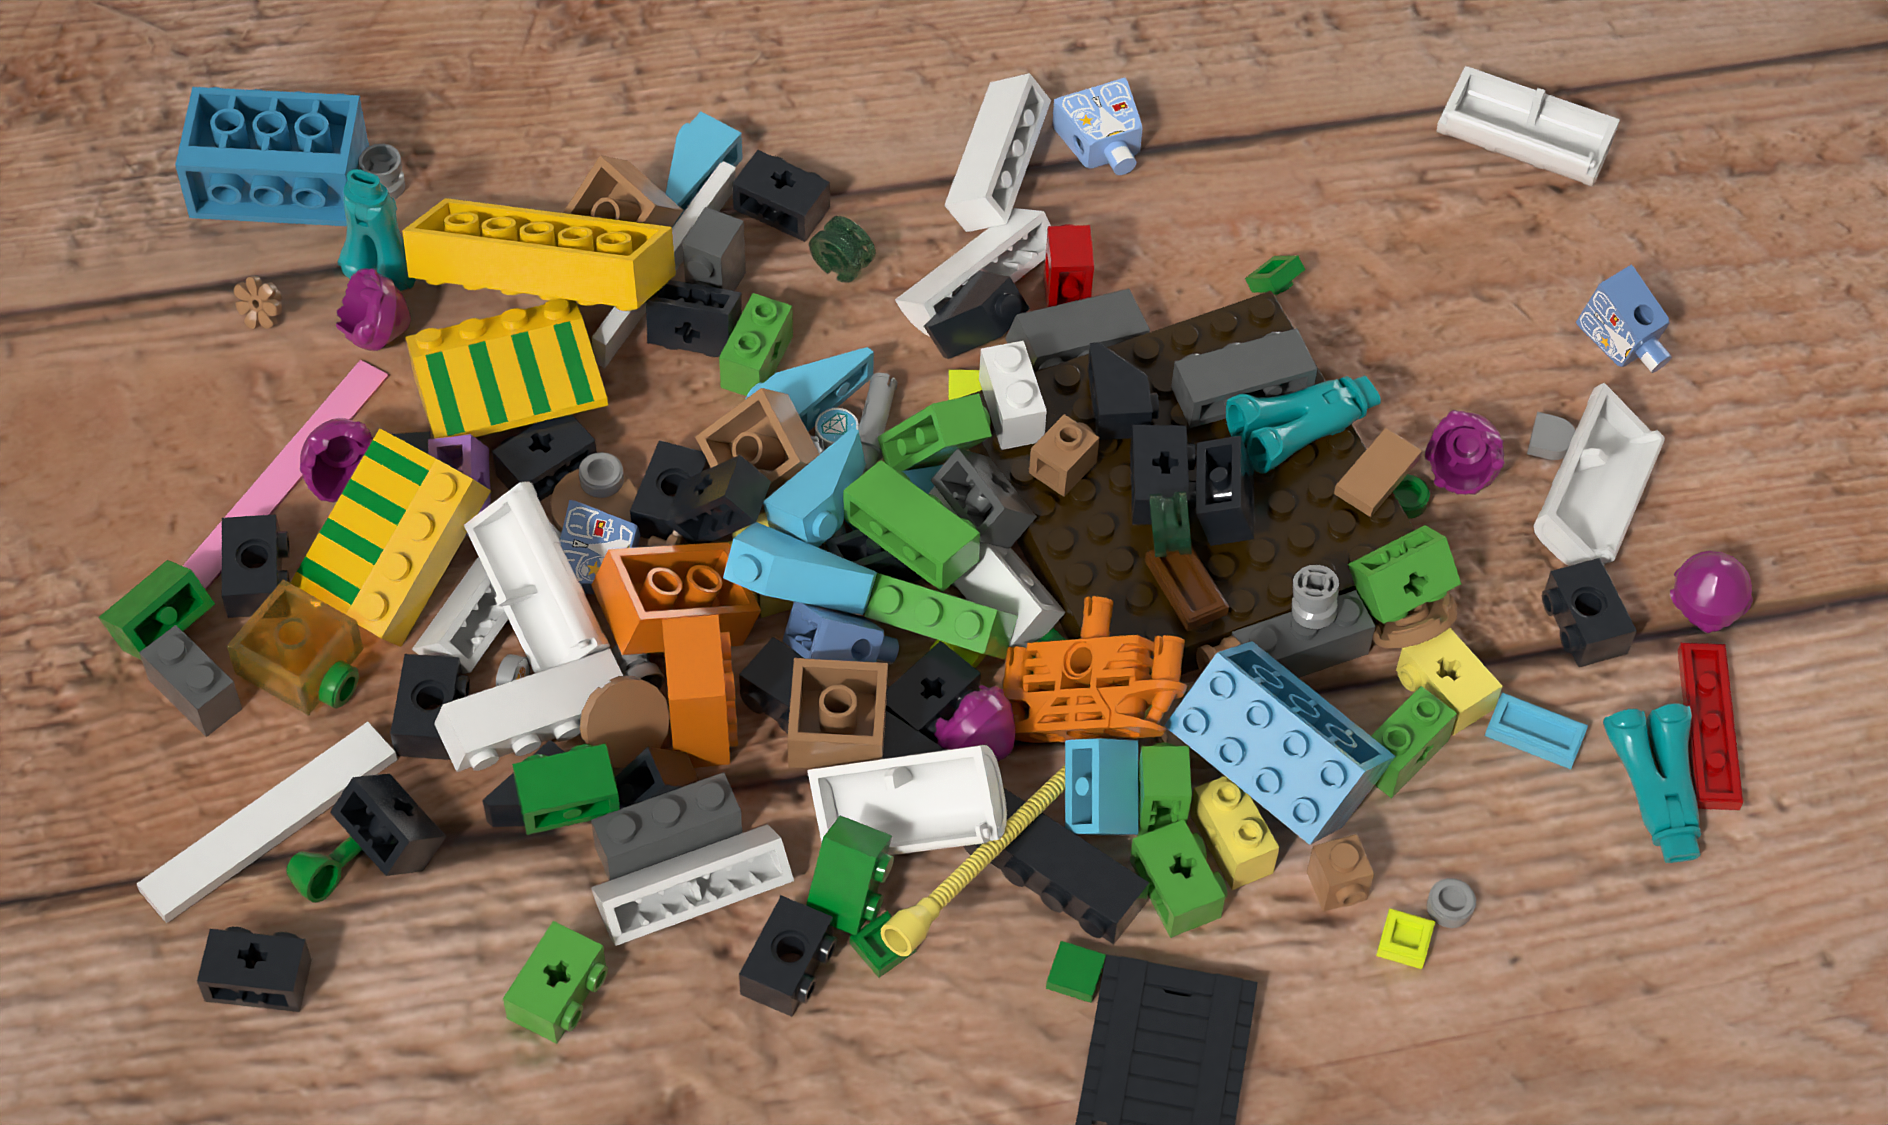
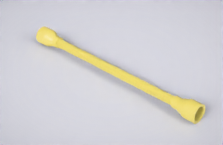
(911, 925)

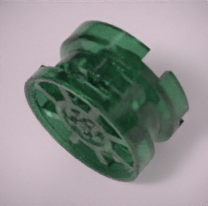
(841, 250)
(1166, 532)

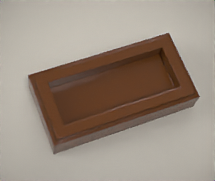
(1188, 588)

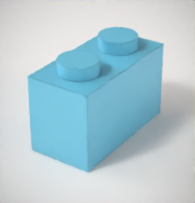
(1101, 786)

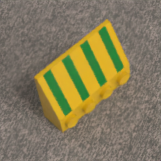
(506, 370)
(390, 537)

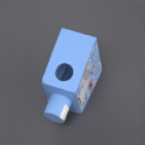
(1100, 125)

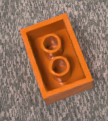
(670, 582)
(700, 689)

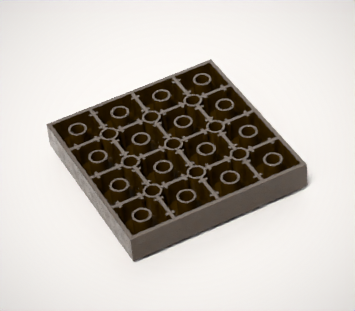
(1088, 540)

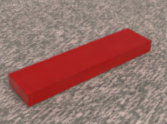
(1712, 730)

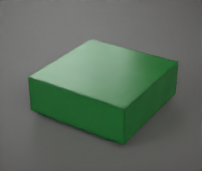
(872, 948)
(1075, 971)

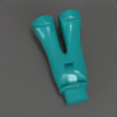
(372, 230)
(1286, 423)
(1666, 798)

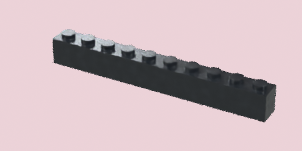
(1043, 857)

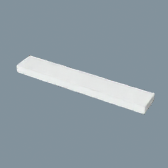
(621, 323)
(264, 823)

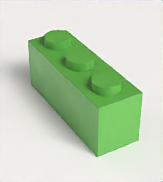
(936, 433)
(912, 525)
(941, 616)

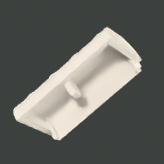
(1528, 125)
(1598, 482)
(535, 580)
(917, 798)

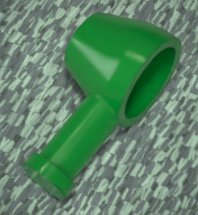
(318, 874)

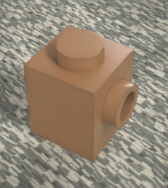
(1064, 454)
(1340, 872)

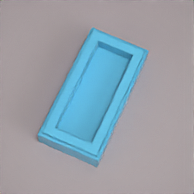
(1536, 730)

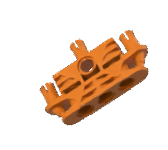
(1112, 667)

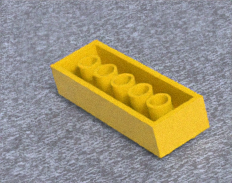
(540, 253)

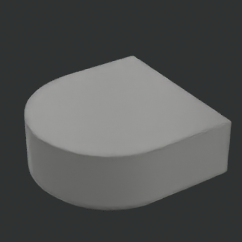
(1550, 437)

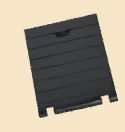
(1166, 1046)

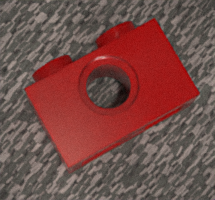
(1068, 264)

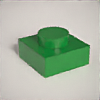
(1275, 274)

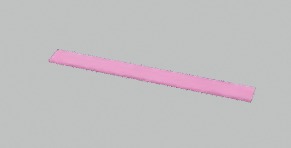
(284, 471)

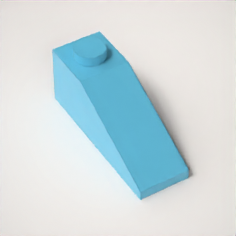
(697, 155)
(822, 383)
(812, 500)
(797, 571)

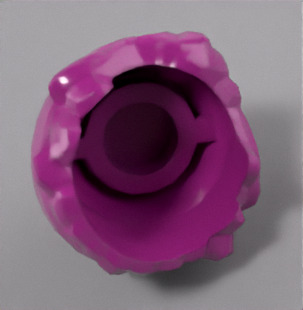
(372, 310)
(1465, 453)
(332, 456)
(1712, 590)
(980, 720)

